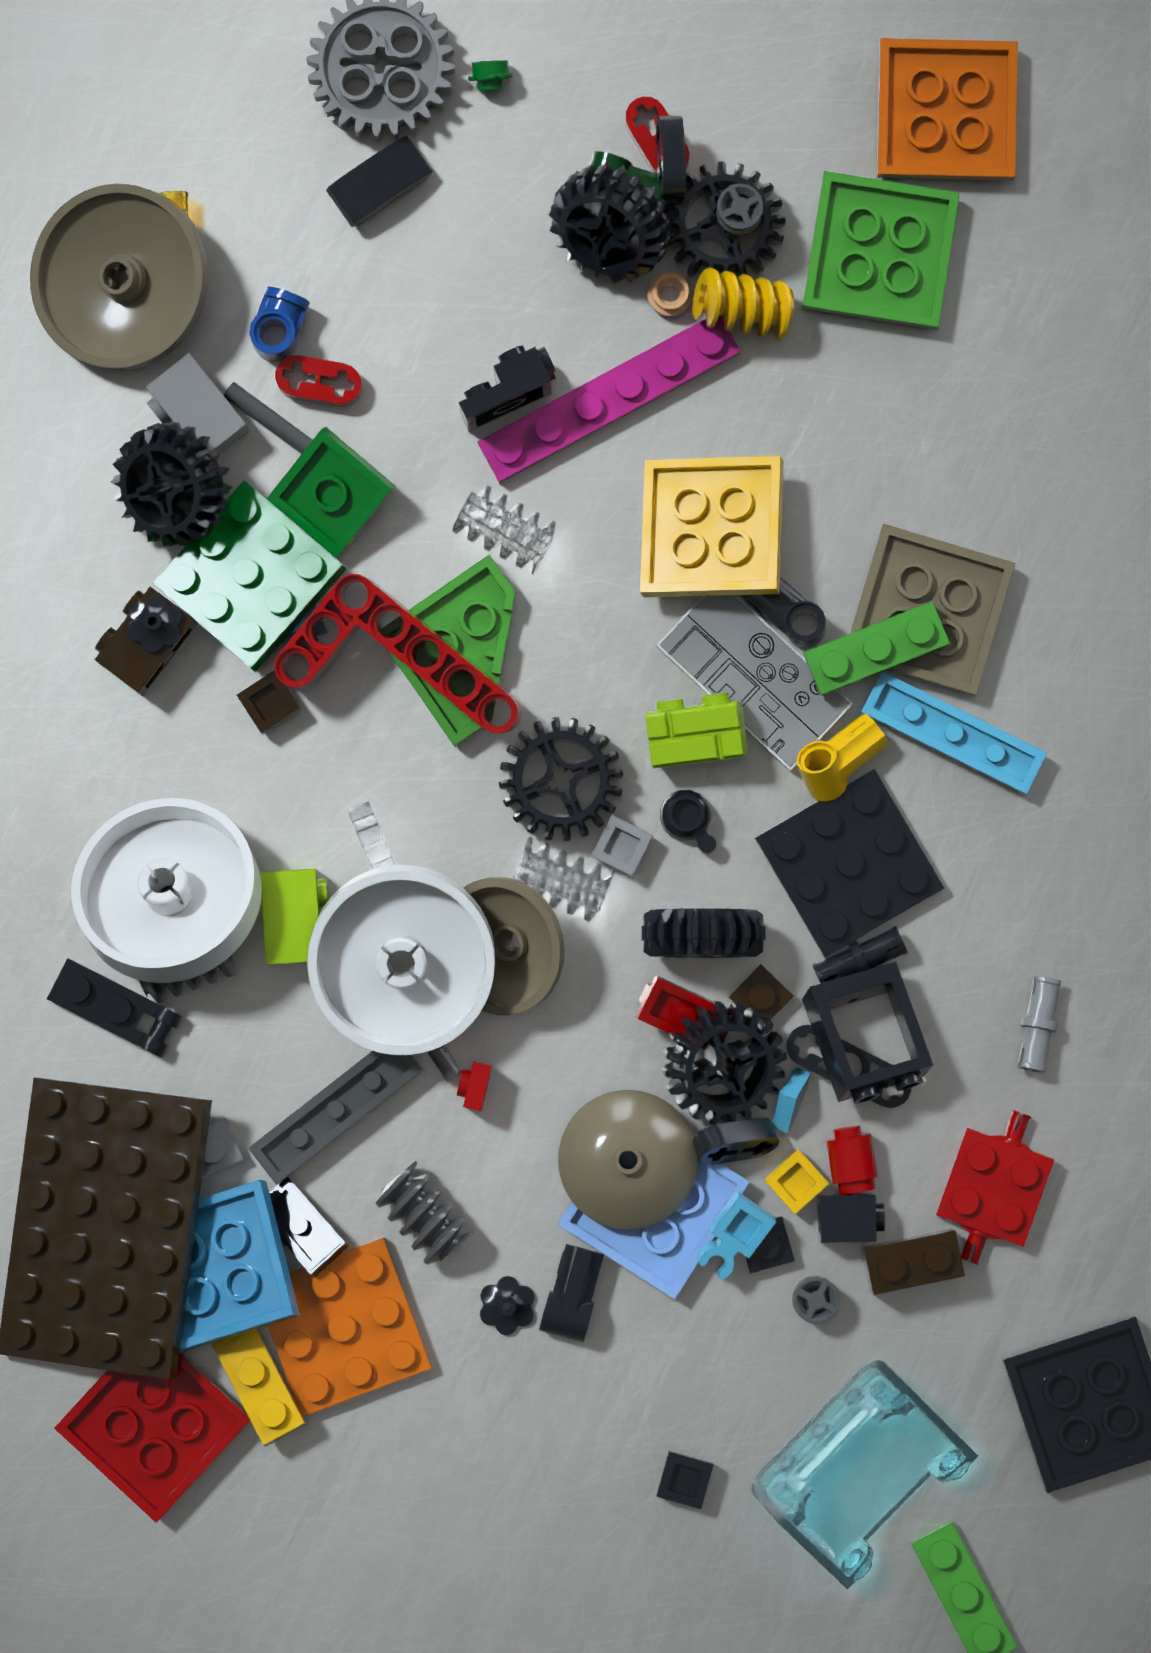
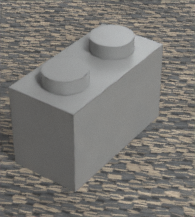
(193, 400)

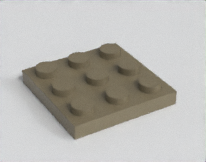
(965, 591)

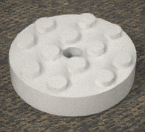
(406, 912)
(158, 933)

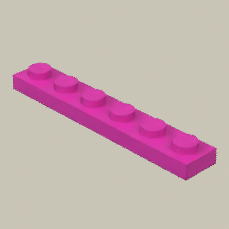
(607, 398)

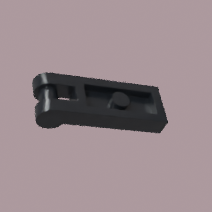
(112, 1006)

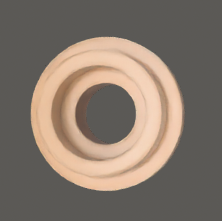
(670, 279)

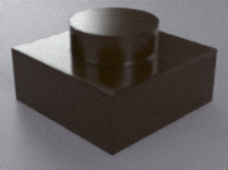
(268, 702)
(762, 992)

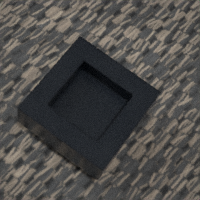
(773, 1249)
(684, 1479)

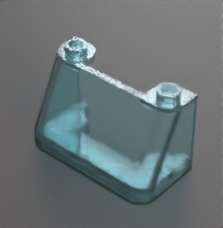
(857, 1468)

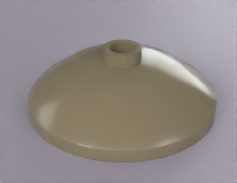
(524, 973)
(620, 1124)

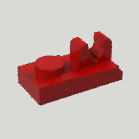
(665, 1004)

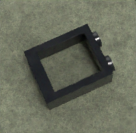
(851, 989)

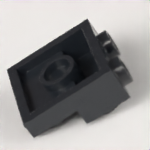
(520, 380)

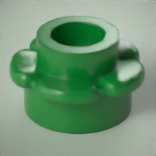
(490, 74)

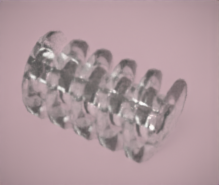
(505, 528)
(563, 880)

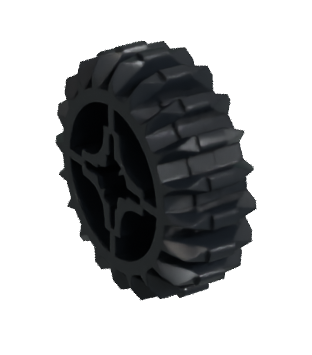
(610, 223)
(703, 232)
(174, 456)
(545, 743)
(703, 933)
(690, 1074)

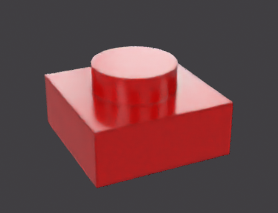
(474, 1085)

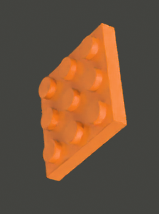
(947, 109)
(350, 1330)

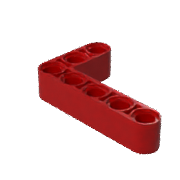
(402, 646)

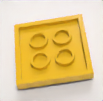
(712, 526)

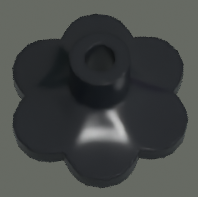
(163, 632)
(508, 1291)

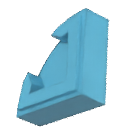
(790, 1099)

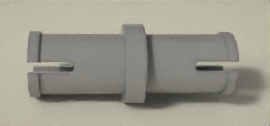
(1038, 1024)

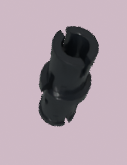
(862, 956)

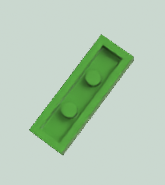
(876, 648)
(962, 1591)

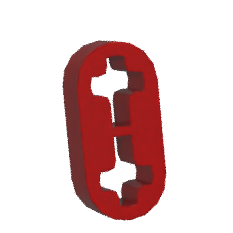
(641, 136)
(320, 370)

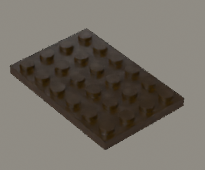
(104, 1227)

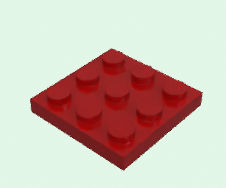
(153, 1432)

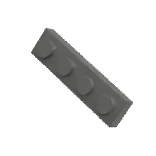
(332, 1112)

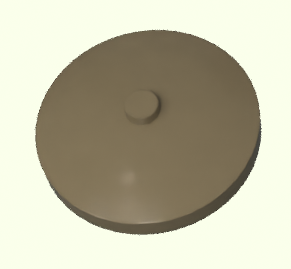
(119, 276)

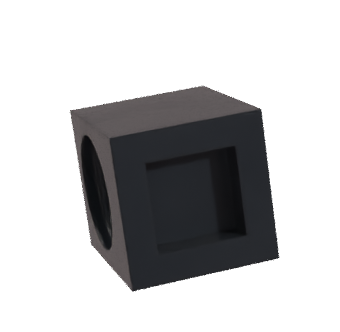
(849, 1218)

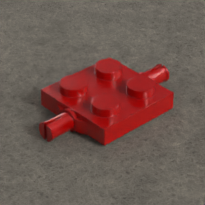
(995, 1187)

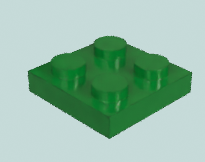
(331, 492)

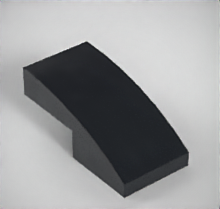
(379, 180)

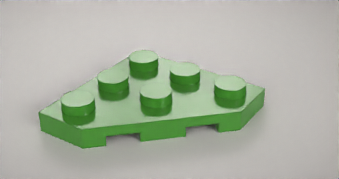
(475, 619)

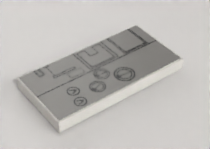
(736, 652)

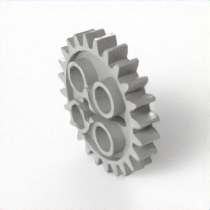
(377, 106)

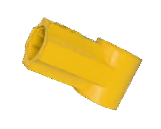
(830, 762)

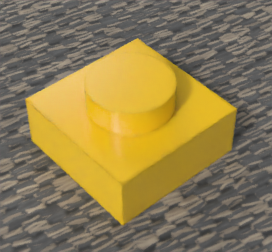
(796, 1181)

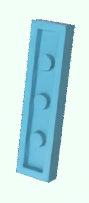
(953, 733)

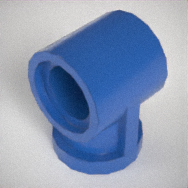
(283, 310)

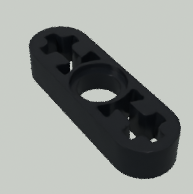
(812, 1060)

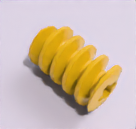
(743, 300)

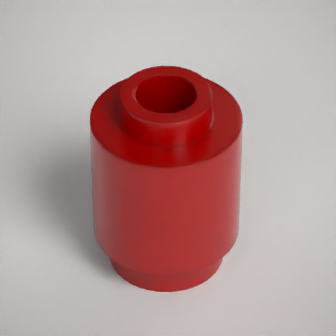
(852, 1160)

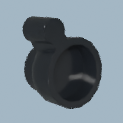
(686, 817)

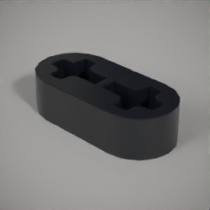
(670, 156)
(735, 1141)

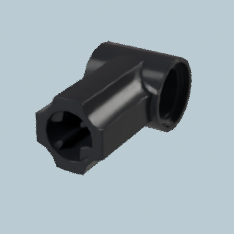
(784, 608)
(570, 1304)

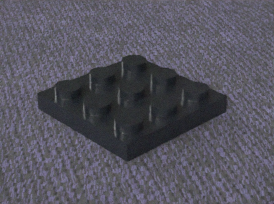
(849, 863)
(1085, 1402)

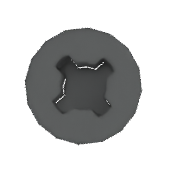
(736, 201)
(818, 1310)

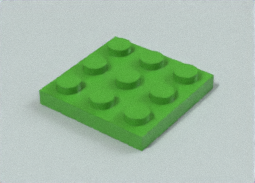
(880, 250)

